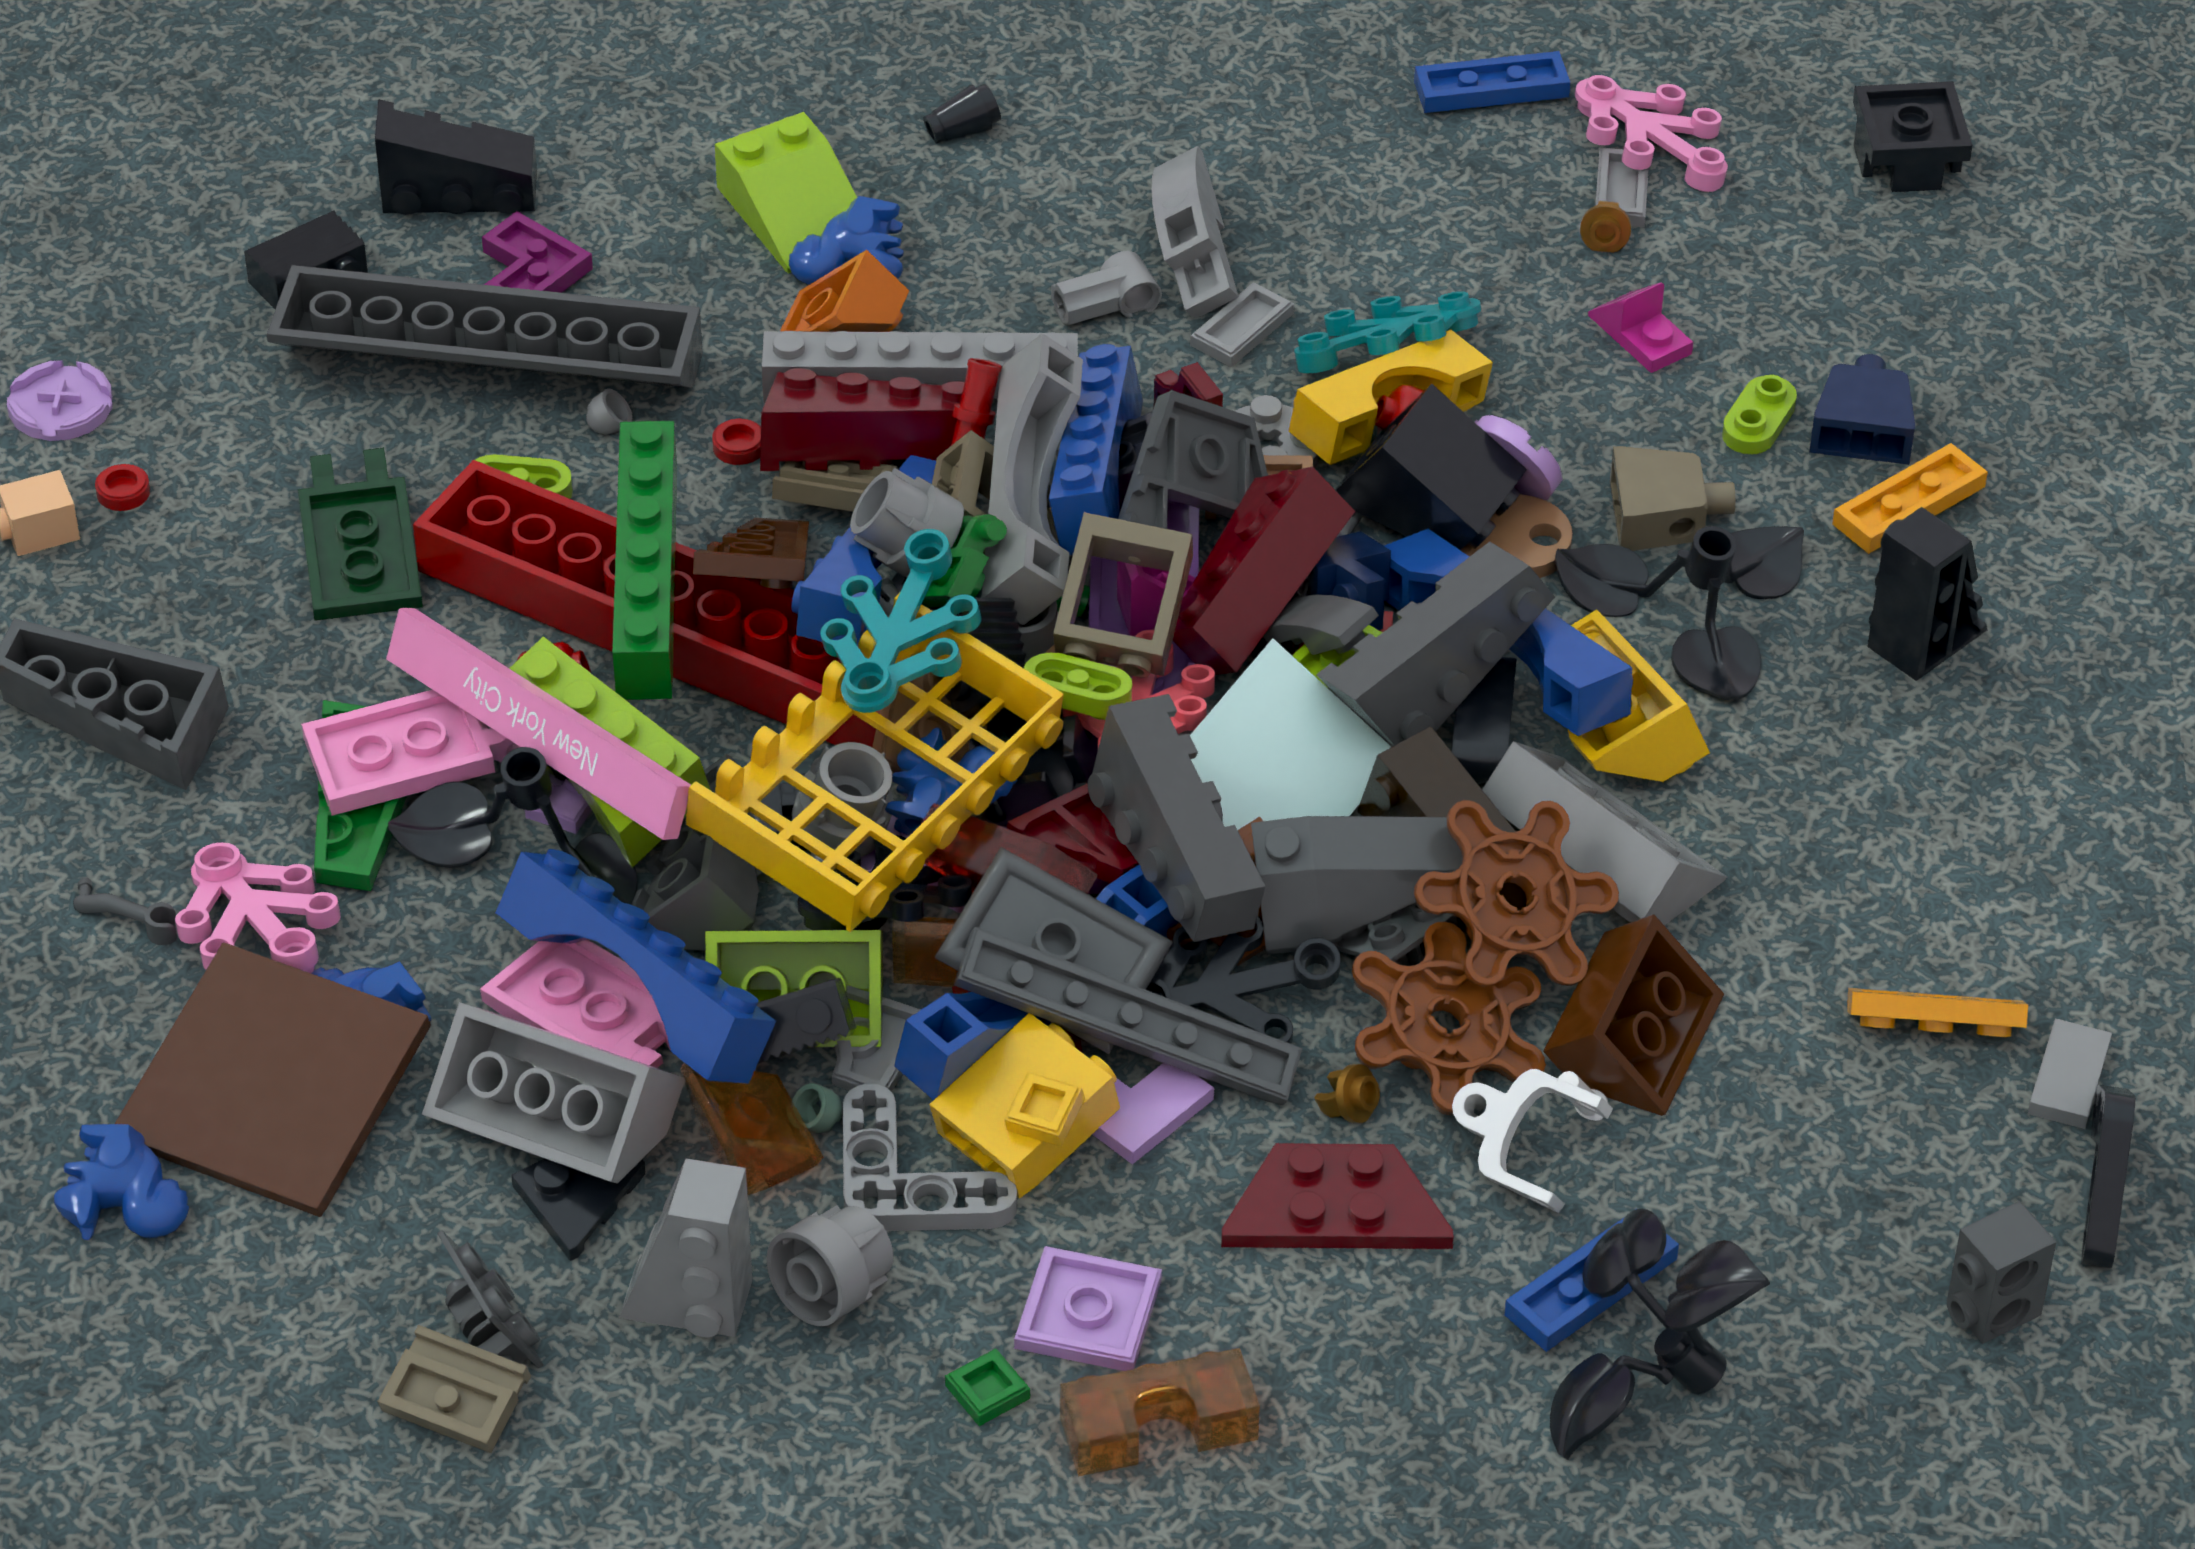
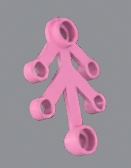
(1602, 98)
(225, 871)

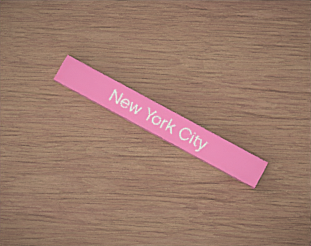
(539, 721)

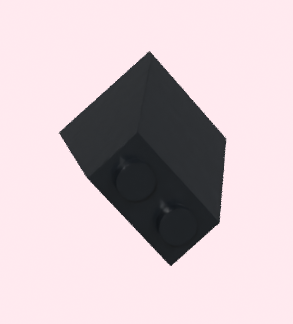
(1433, 474)

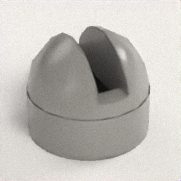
(607, 412)

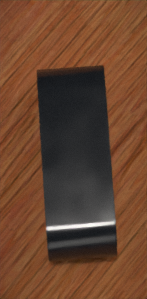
(1485, 722)

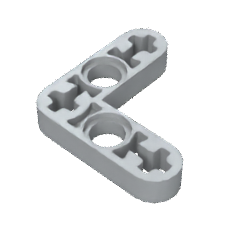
(885, 1182)

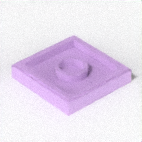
(1088, 1309)

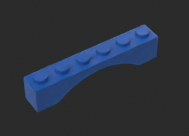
(1090, 444)
(820, 596)
(1578, 677)
(705, 1018)
(962, 1027)

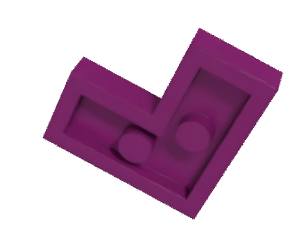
(534, 256)

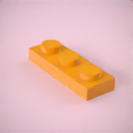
(1930, 483)
(1937, 1011)

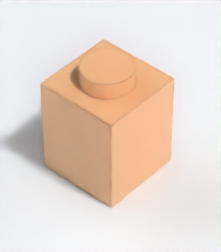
(37, 513)

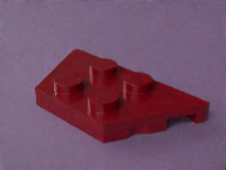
(1079, 831)
(1336, 1200)

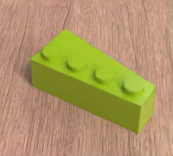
(583, 692)

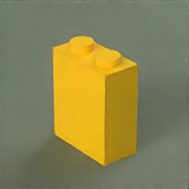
(976, 1103)

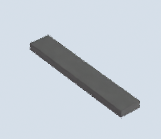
(1128, 1016)

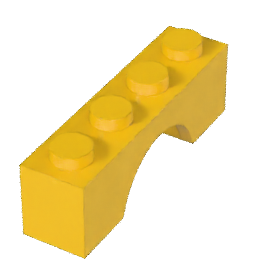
(1340, 411)

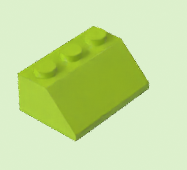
(788, 961)

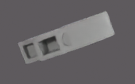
(1190, 234)

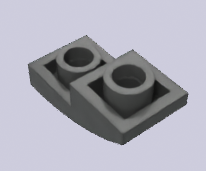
(1322, 623)

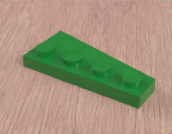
(353, 842)

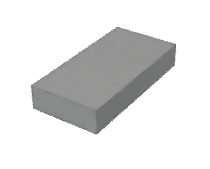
(1622, 185)
(1242, 324)
(2069, 1073)

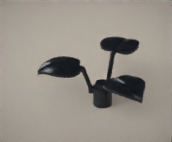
(1713, 661)
(451, 822)
(1706, 1288)

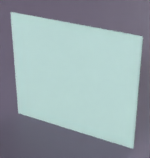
(1284, 745)

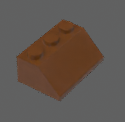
(1636, 1017)

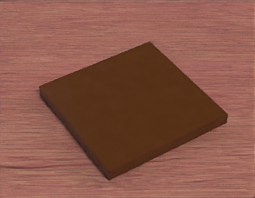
(273, 1078)

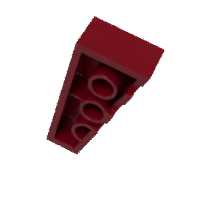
(854, 419)
(1258, 566)

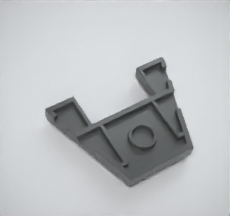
(1193, 457)

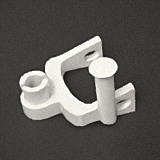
(1505, 1113)

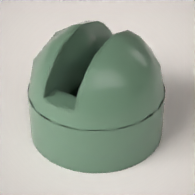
(818, 1118)

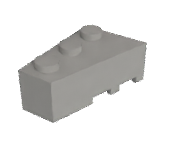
(697, 1255)

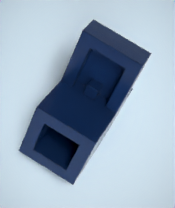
(1356, 570)

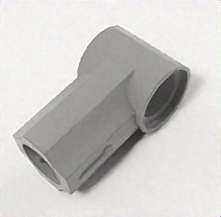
(1119, 285)

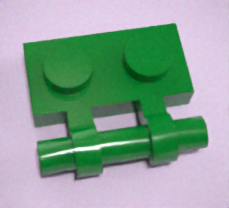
(968, 560)

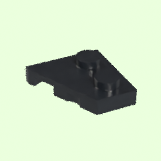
(571, 1201)

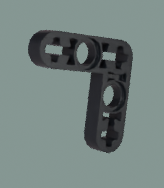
(2112, 1134)

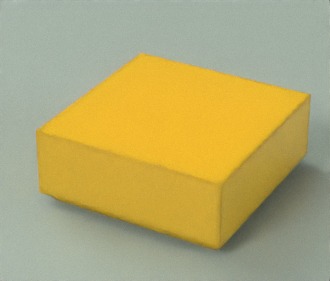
(1044, 1109)

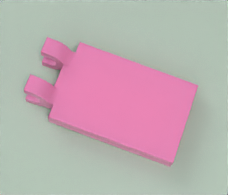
(399, 750)
(582, 996)

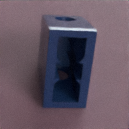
(1865, 413)

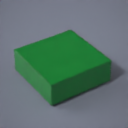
(987, 1387)

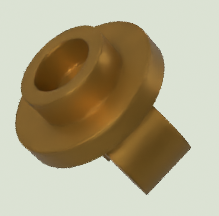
(1605, 227)
(1354, 1094)

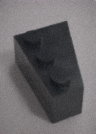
(451, 167)
(1924, 595)

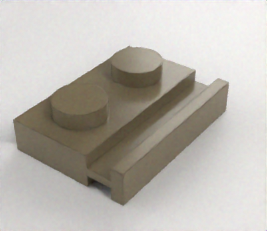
(831, 488)
(454, 1389)

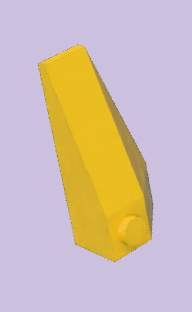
(1659, 732)

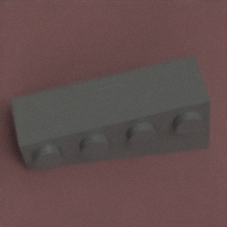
(1441, 646)
(1173, 820)

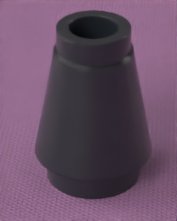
(964, 114)

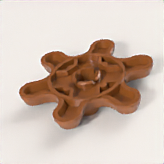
(1536, 865)
(1440, 984)

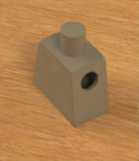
(1663, 497)

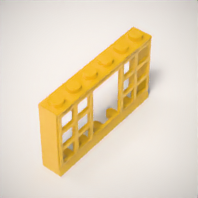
(811, 722)

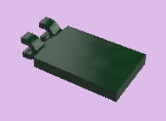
(358, 541)

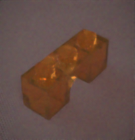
(1202, 1392)

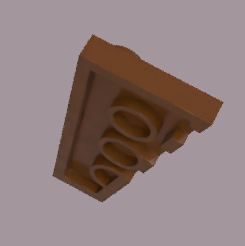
(761, 550)

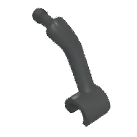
(156, 917)

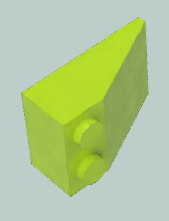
(783, 182)

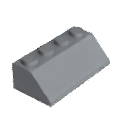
(1604, 834)
(550, 1094)

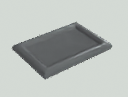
(1058, 919)

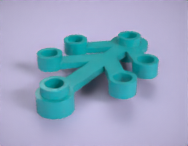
(1386, 330)
(874, 681)

